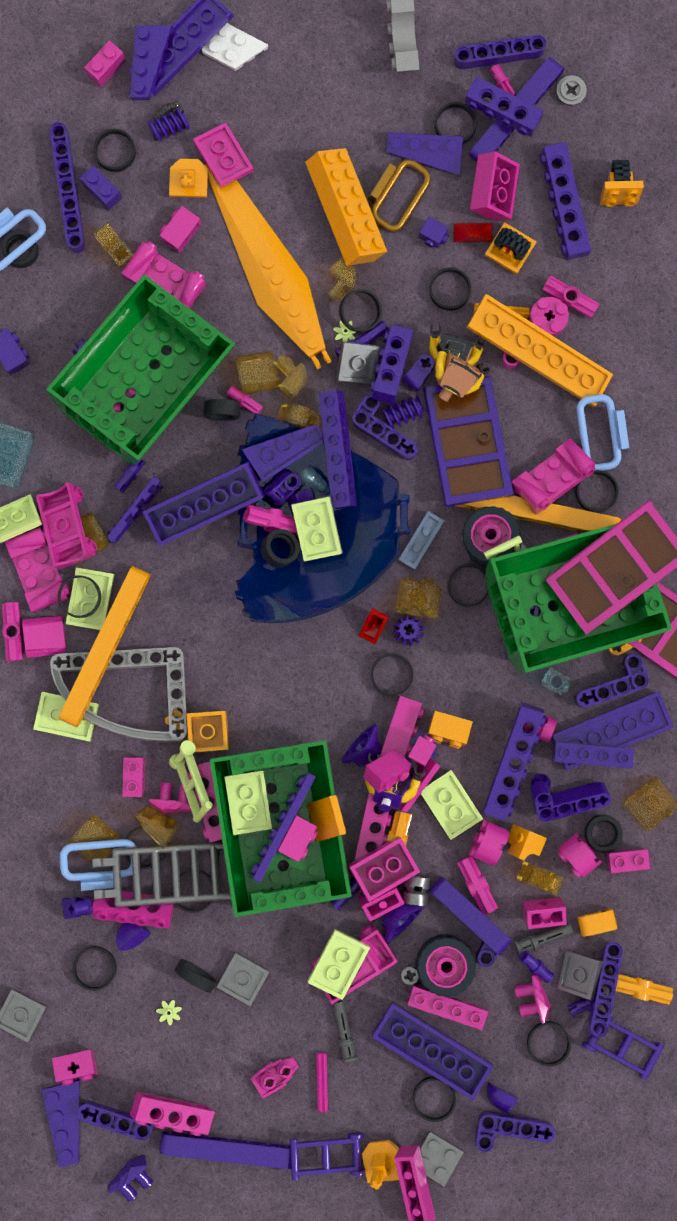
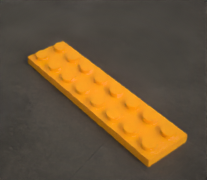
(538, 349)

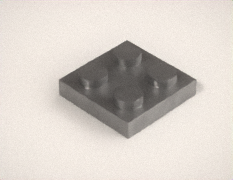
(357, 362)
(580, 975)
(243, 979)
(21, 1015)
(439, 1157)

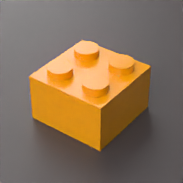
(449, 729)
(208, 730)

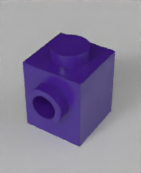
(434, 233)

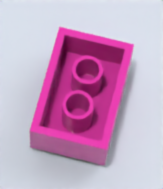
(494, 186)
(383, 868)

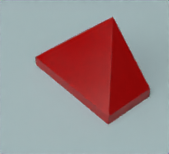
(472, 232)
(373, 626)

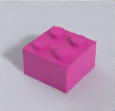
(297, 839)

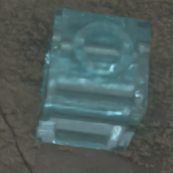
(546, 681)

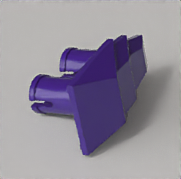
(133, 1170)

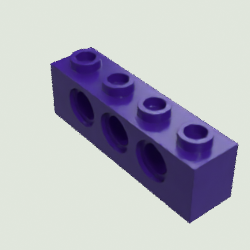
(499, 97)
(383, 390)
(592, 755)

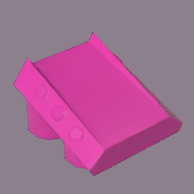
(44, 636)

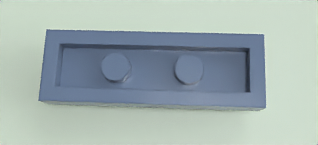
(421, 540)

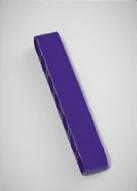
(531, 93)
(63, 180)
(225, 1151)

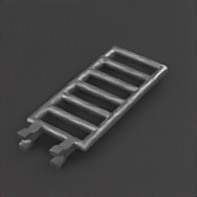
(157, 899)

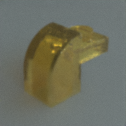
(112, 244)
(344, 276)
(295, 376)
(298, 415)
(540, 878)

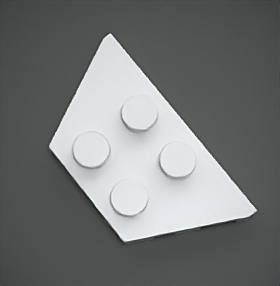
(233, 47)

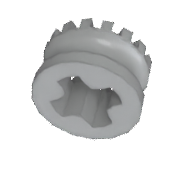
(404, 973)

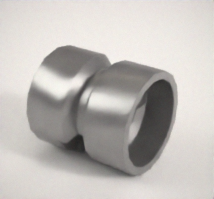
(416, 897)

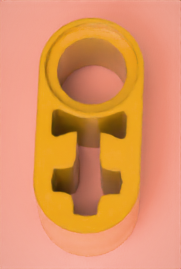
(597, 922)

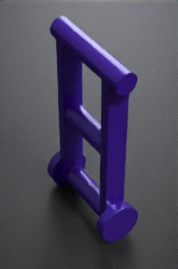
(592, 1046)
(355, 1169)

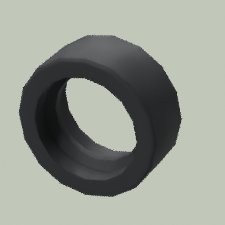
(19, 234)
(222, 409)
(290, 540)
(614, 823)

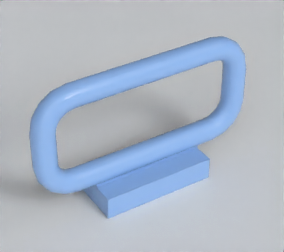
(8, 221)
(617, 429)
(93, 880)

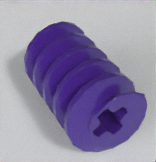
(168, 124)
(403, 412)

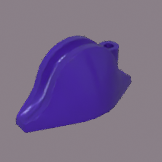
(364, 745)
(399, 919)

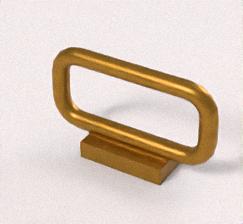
(385, 185)

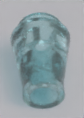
(312, 479)

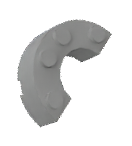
(403, 35)

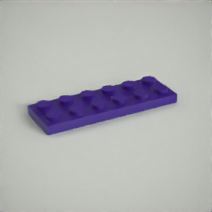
(189, 36)
(620, 726)
(277, 834)

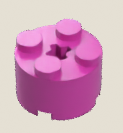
(555, 309)
(489, 843)
(579, 855)

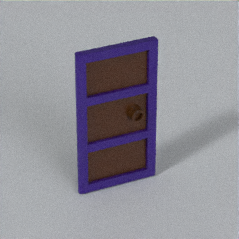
(468, 445)

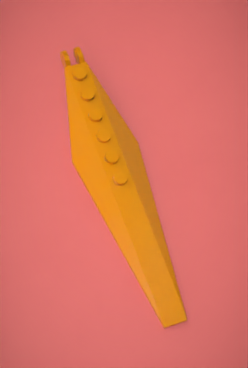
(271, 271)

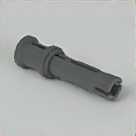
(534, 941)
(346, 1041)

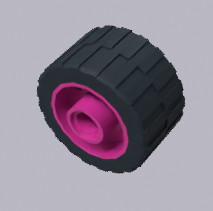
(487, 523)
(450, 980)

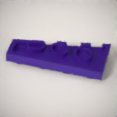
(147, 58)
(433, 150)
(135, 510)
(62, 1110)

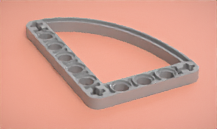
(128, 664)

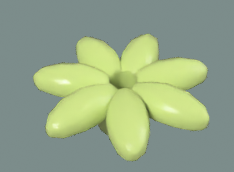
(342, 334)
(173, 1011)

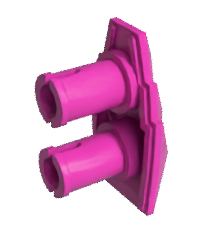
(165, 805)
(541, 1004)
(274, 1076)

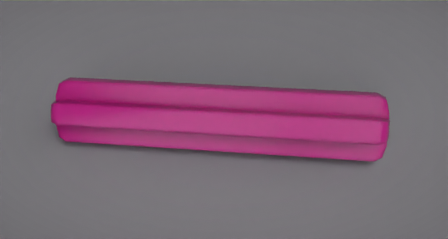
(322, 1089)

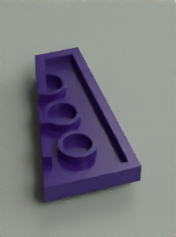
(278, 453)

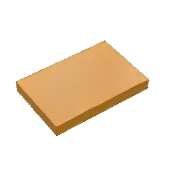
(327, 818)

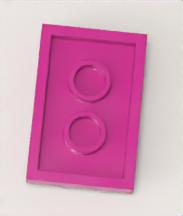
(223, 155)

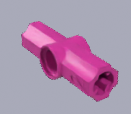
(581, 303)
(270, 519)
(11, 618)
(477, 885)

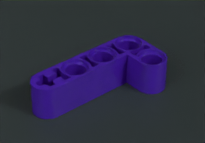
(387, 431)
(610, 686)
(568, 801)
(114, 1124)
(514, 1131)

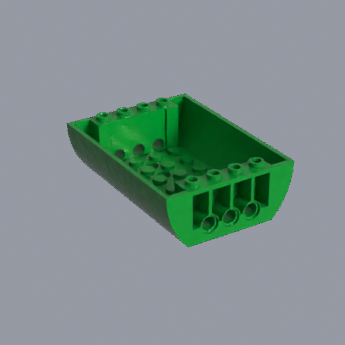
(119, 360)
(531, 642)
(314, 879)

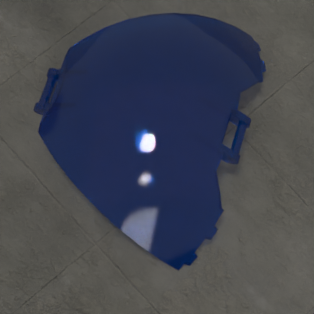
(366, 536)

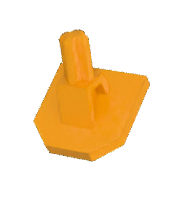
(188, 179)
(380, 1162)

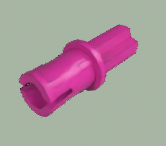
(501, 79)
(244, 400)

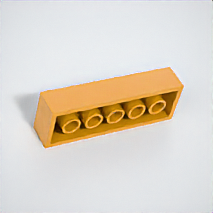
(346, 206)

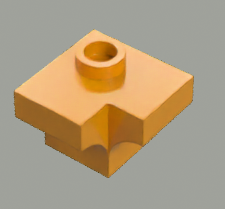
(524, 842)

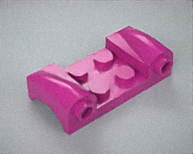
(166, 274)
(554, 476)
(64, 526)
(36, 569)
(376, 961)

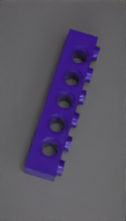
(559, 154)
(337, 449)
(502, 809)

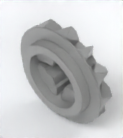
(571, 81)

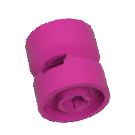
(546, 731)

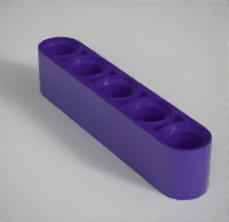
(507, 46)
(470, 915)
(605, 1000)

